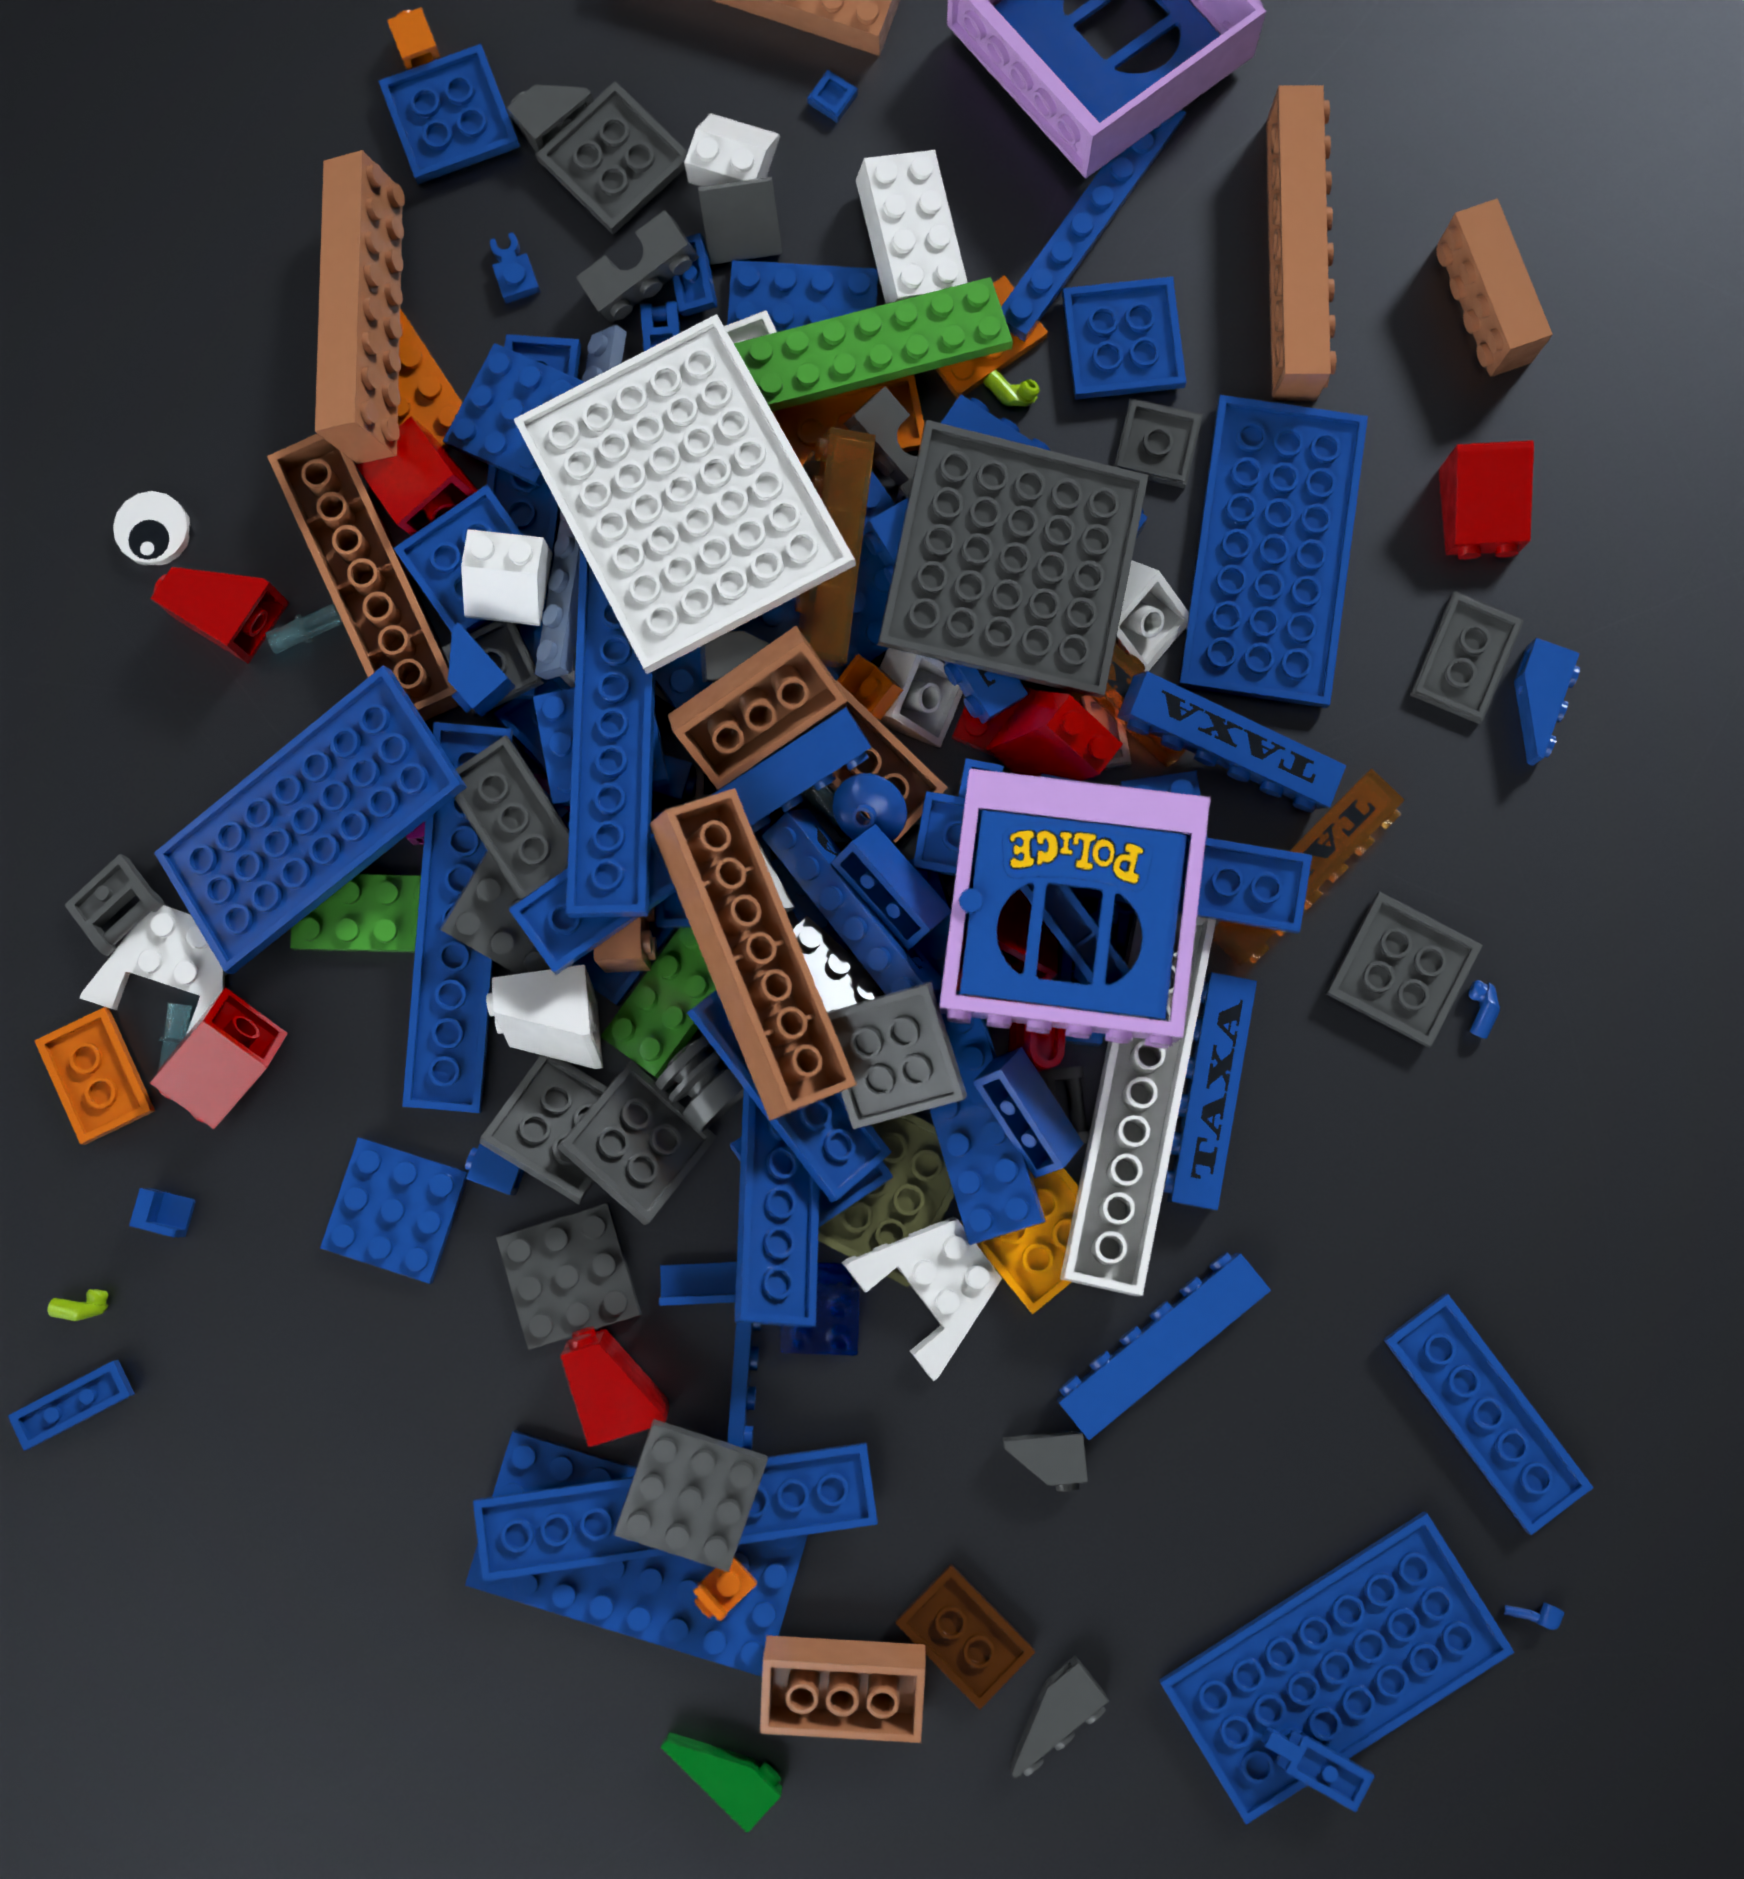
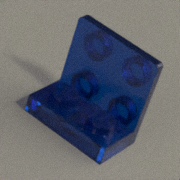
(836, 1317)

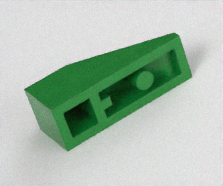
(729, 1778)

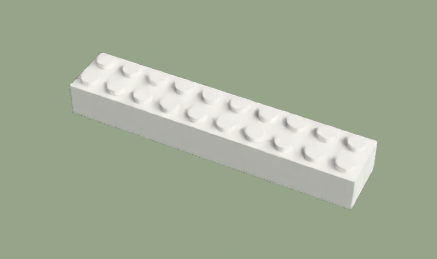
(1132, 1141)

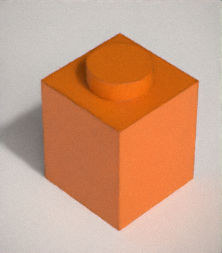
(413, 38)

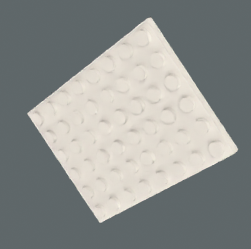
(684, 493)

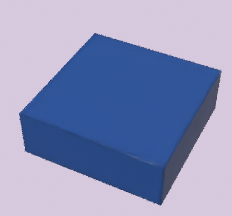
(832, 96)

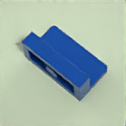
(698, 1283)

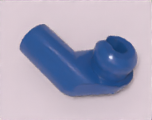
(1488, 1007)

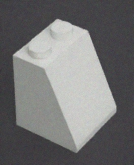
(549, 1014)

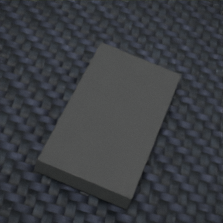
(513, 817)

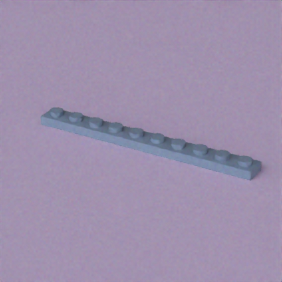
(560, 616)

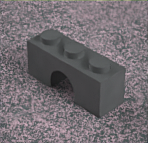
(664, 256)
(882, 418)

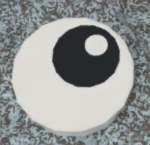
(152, 528)

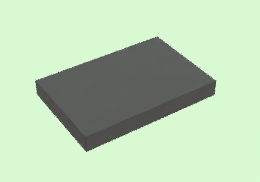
(1466, 657)

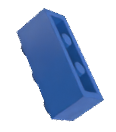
(891, 886)
(1028, 1112)

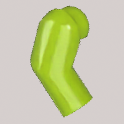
(1012, 395)
(77, 1311)

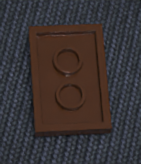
(965, 1636)

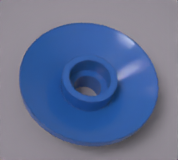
(872, 795)

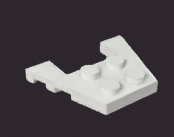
(166, 950)
(947, 1277)

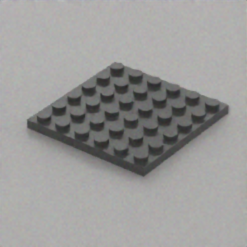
(1013, 559)

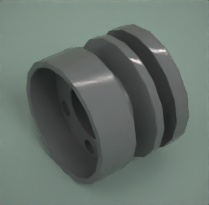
(705, 1080)

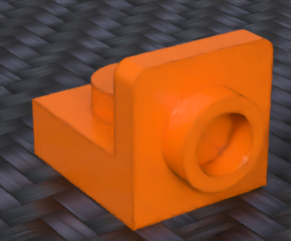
(870, 686)
(723, 1589)

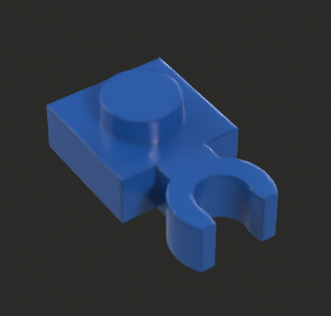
(514, 271)

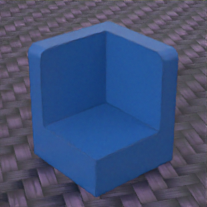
(162, 1212)

